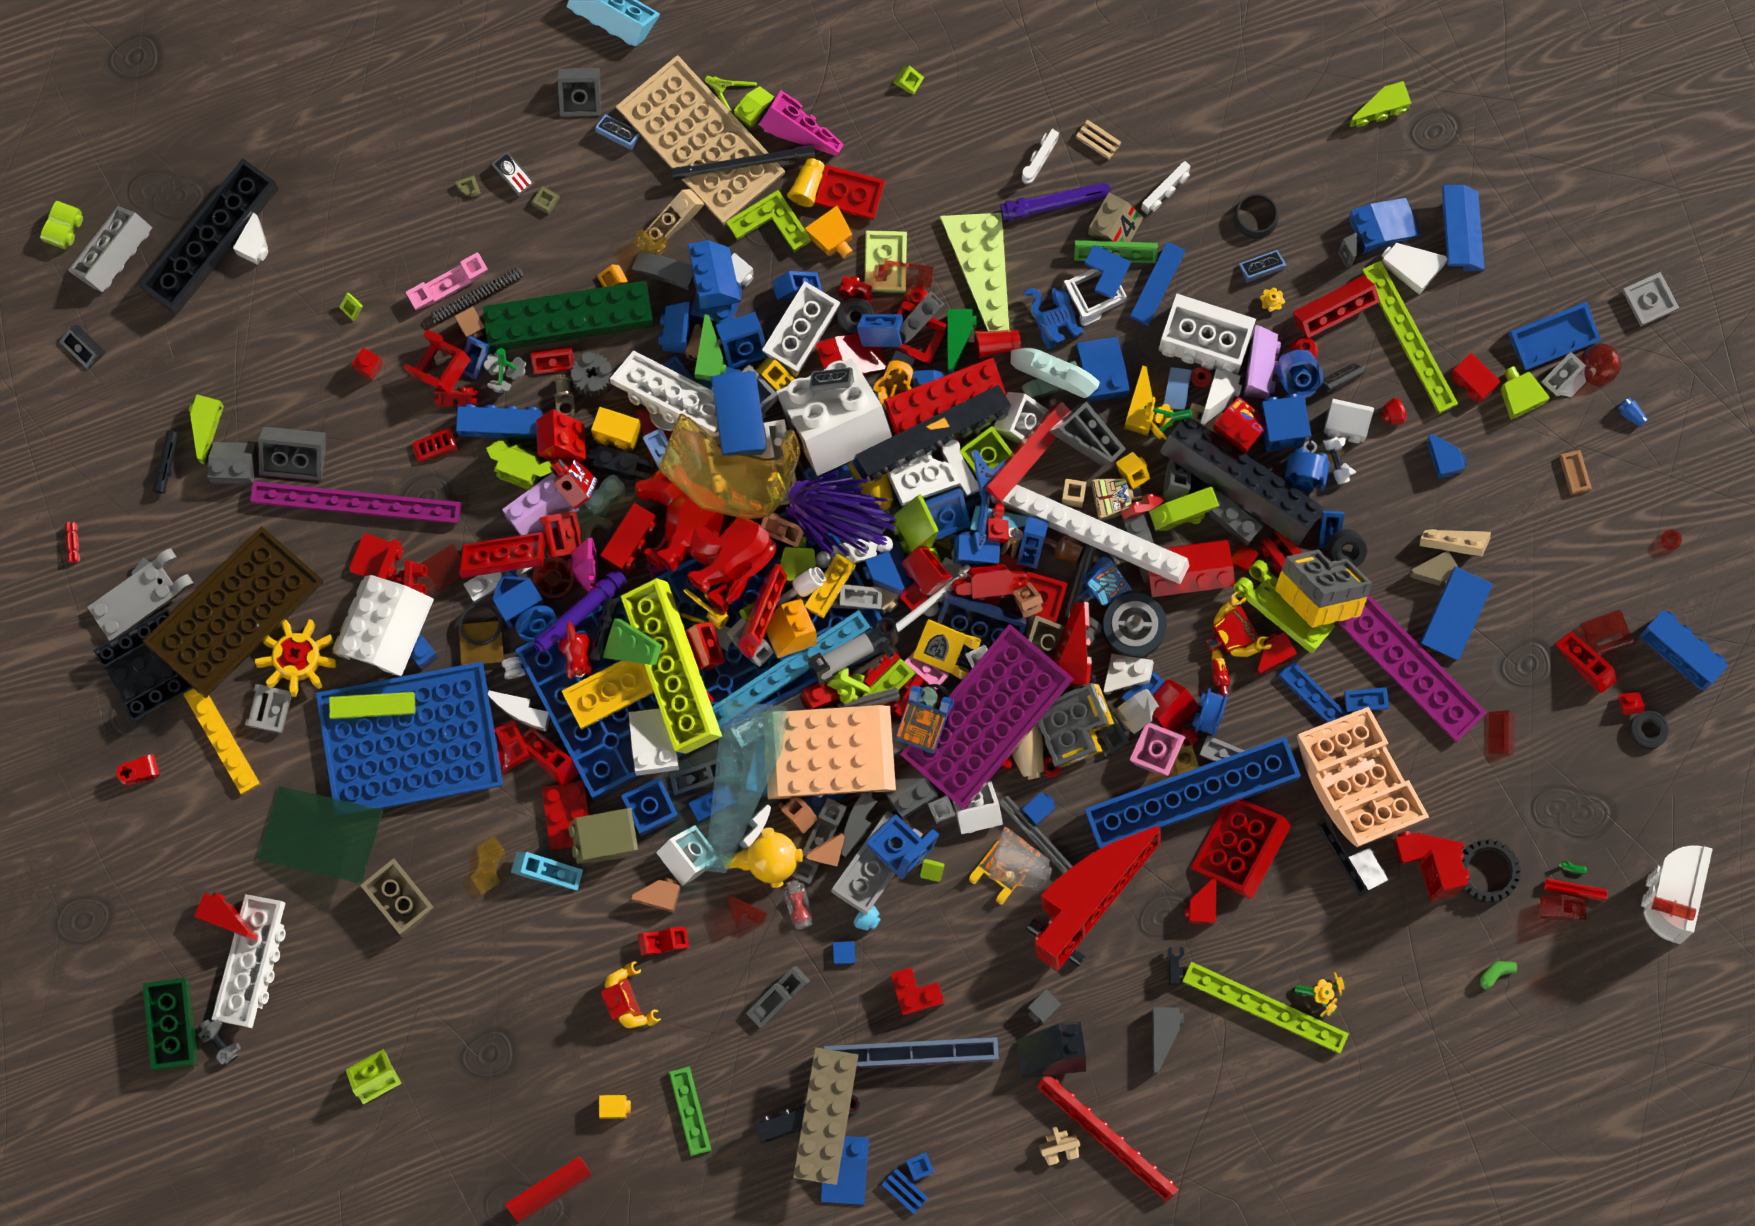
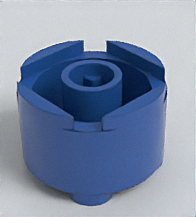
(1300, 373)
(1307, 470)

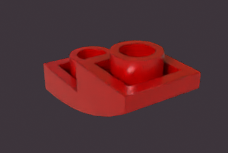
(1146, 504)

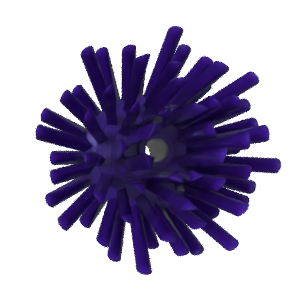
(836, 510)

